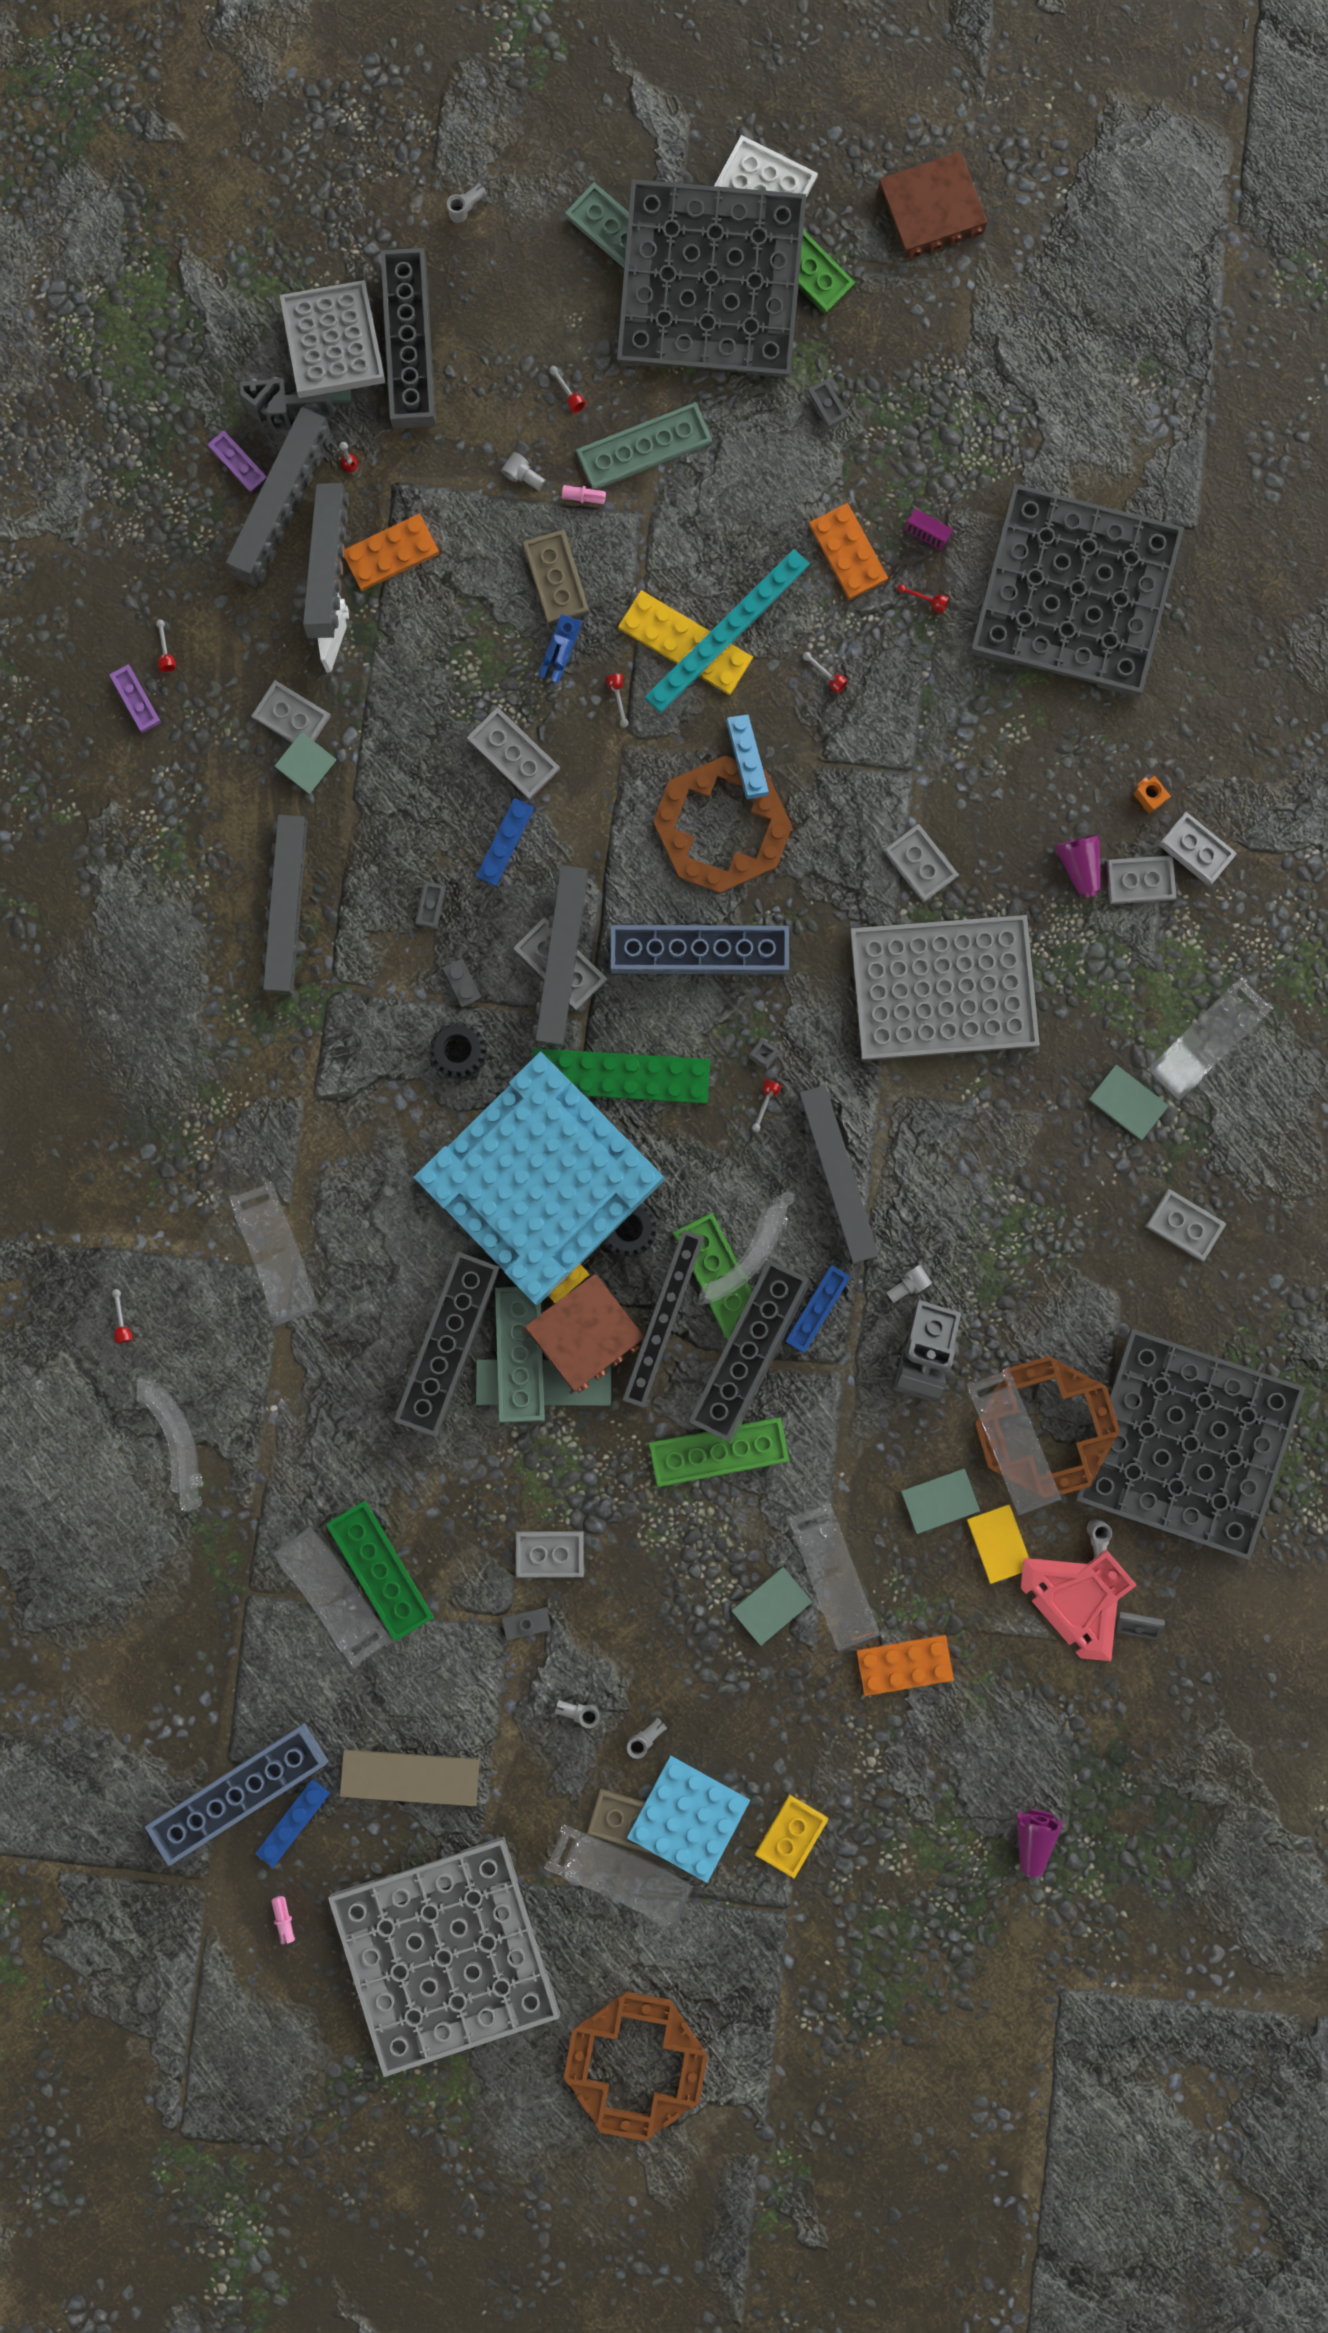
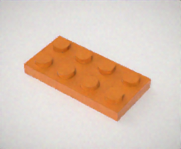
(848, 551)
(391, 552)
(905, 1665)

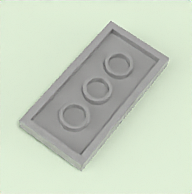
(513, 753)
(586, 977)

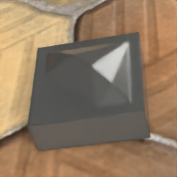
(764, 1054)

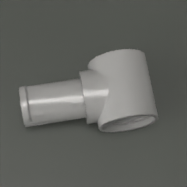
(464, 201)
(517, 469)
(913, 1282)
(1099, 1541)
(576, 1713)
(646, 1738)

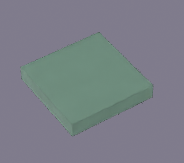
(305, 762)

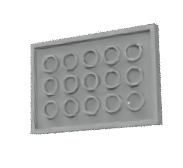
(332, 339)

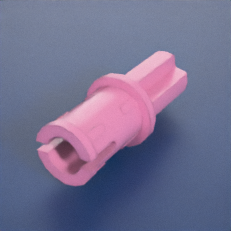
(583, 494)
(283, 1920)

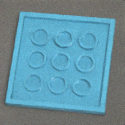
(688, 1819)

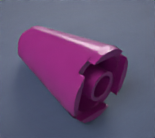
(1082, 863)
(1036, 1840)

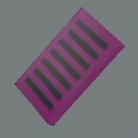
(928, 529)

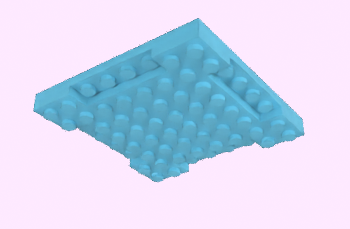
(540, 1178)

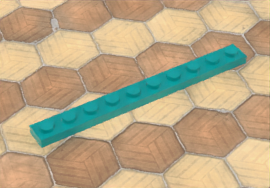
(726, 632)

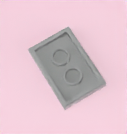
(290, 713)
(1197, 849)
(921, 863)
(1141, 880)
(1185, 1225)
(549, 1554)

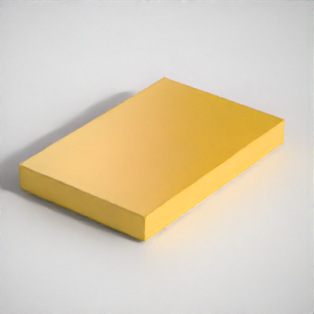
(998, 1543)
(791, 1836)

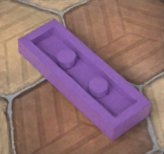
(237, 462)
(135, 698)

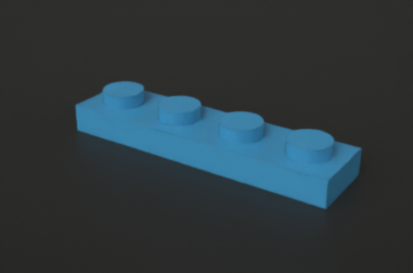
(747, 756)

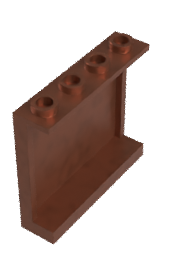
(933, 205)
(584, 1334)

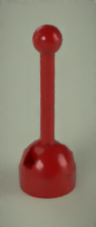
(938, 603)

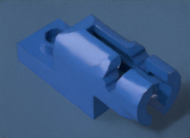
(560, 647)

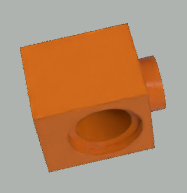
(1161, 795)

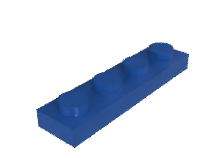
(505, 842)
(817, 1309)
(292, 1823)

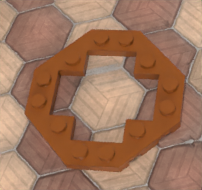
(679, 843)
(1070, 1384)
(664, 2107)

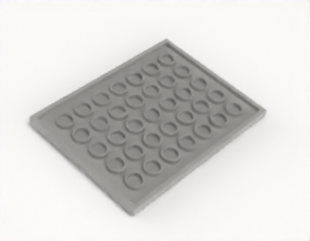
(944, 987)

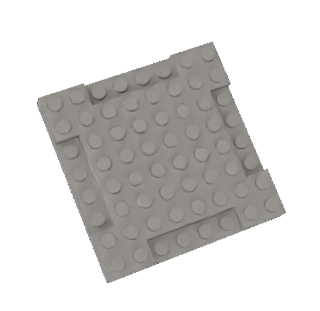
(444, 1957)

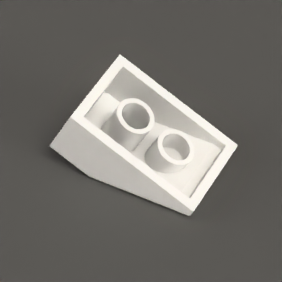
(330, 646)

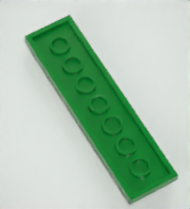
(634, 1075)

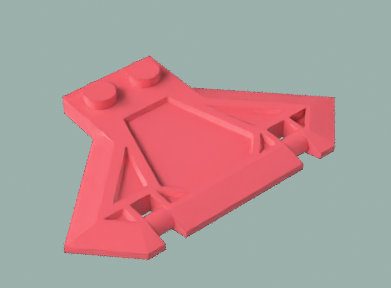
(1079, 1599)

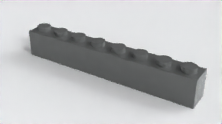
(325, 561)
(285, 904)
(562, 955)
(838, 1175)
(663, 1318)

